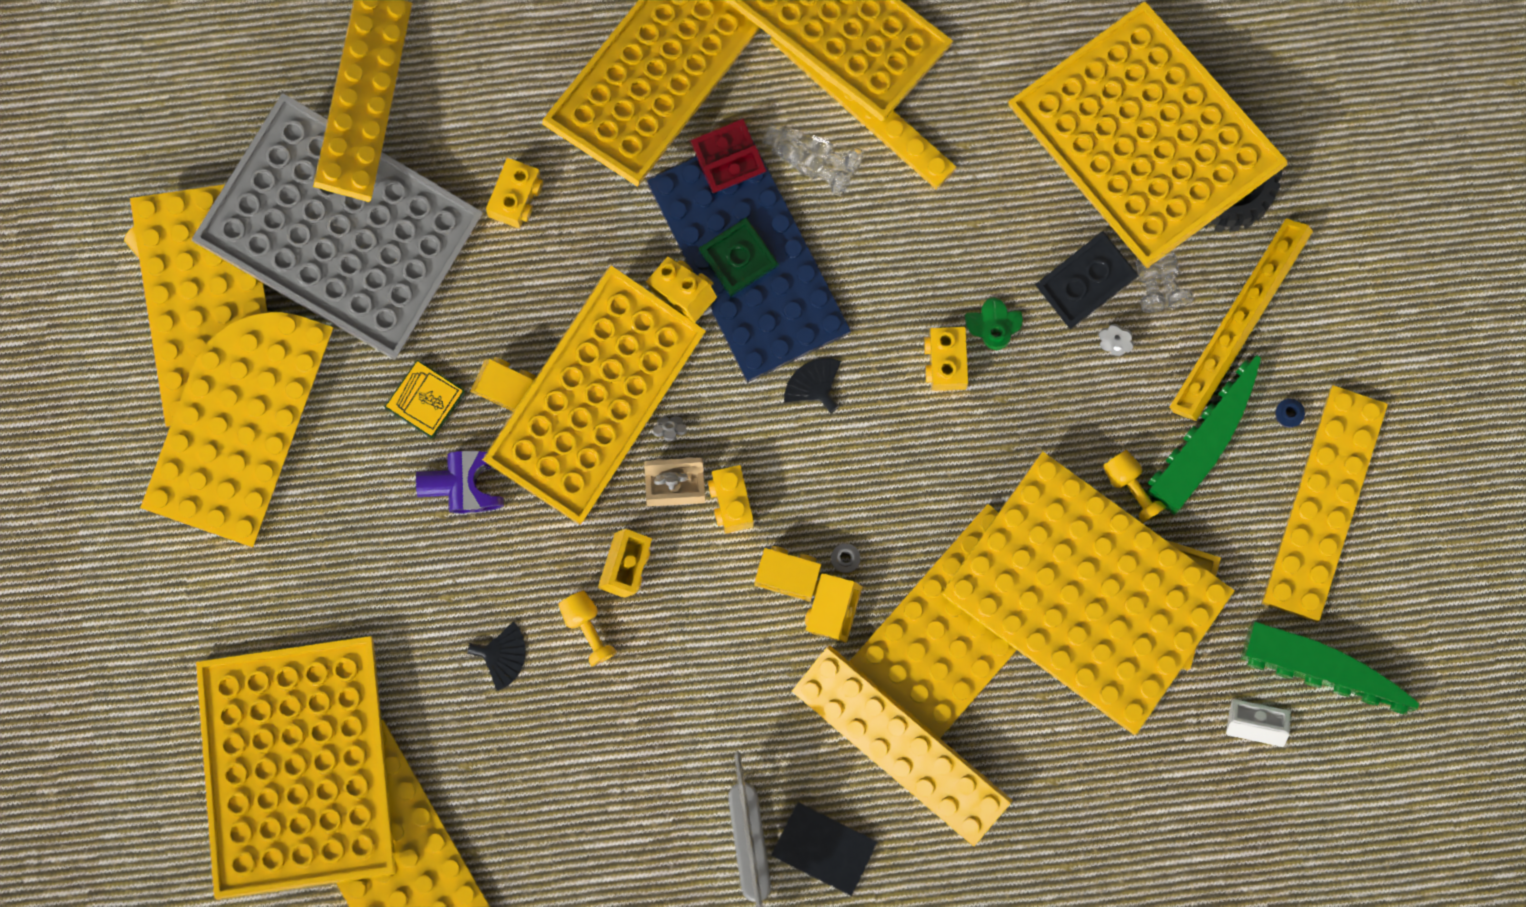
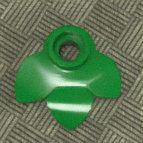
(994, 319)

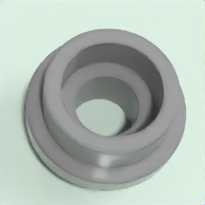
(845, 567)

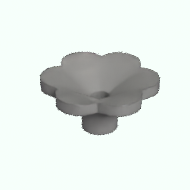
(1116, 339)

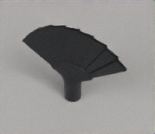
(813, 383)
(503, 655)

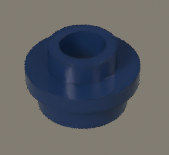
(1284, 419)

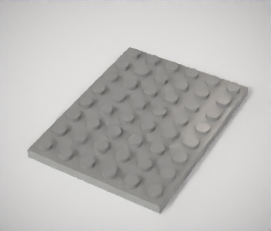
(335, 254)

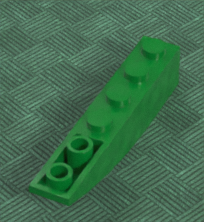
(1204, 443)
(1320, 666)

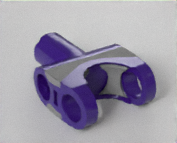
(459, 484)

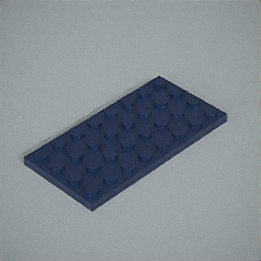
(781, 312)

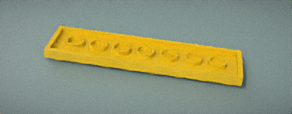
(362, 98)
(1324, 504)
(902, 745)

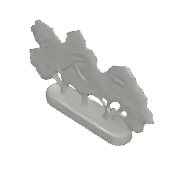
(749, 839)

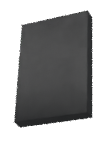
(1087, 280)
(824, 849)

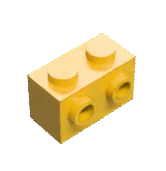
(514, 193)
(682, 288)
(947, 359)
(501, 384)
(732, 499)
(625, 563)
(787, 573)
(833, 607)

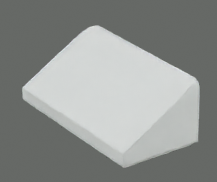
(1258, 722)

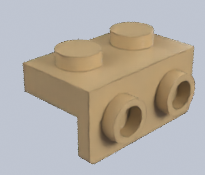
(685, 492)

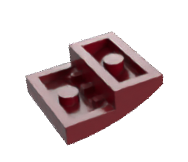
(727, 156)

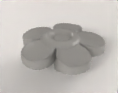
(669, 428)
(670, 479)

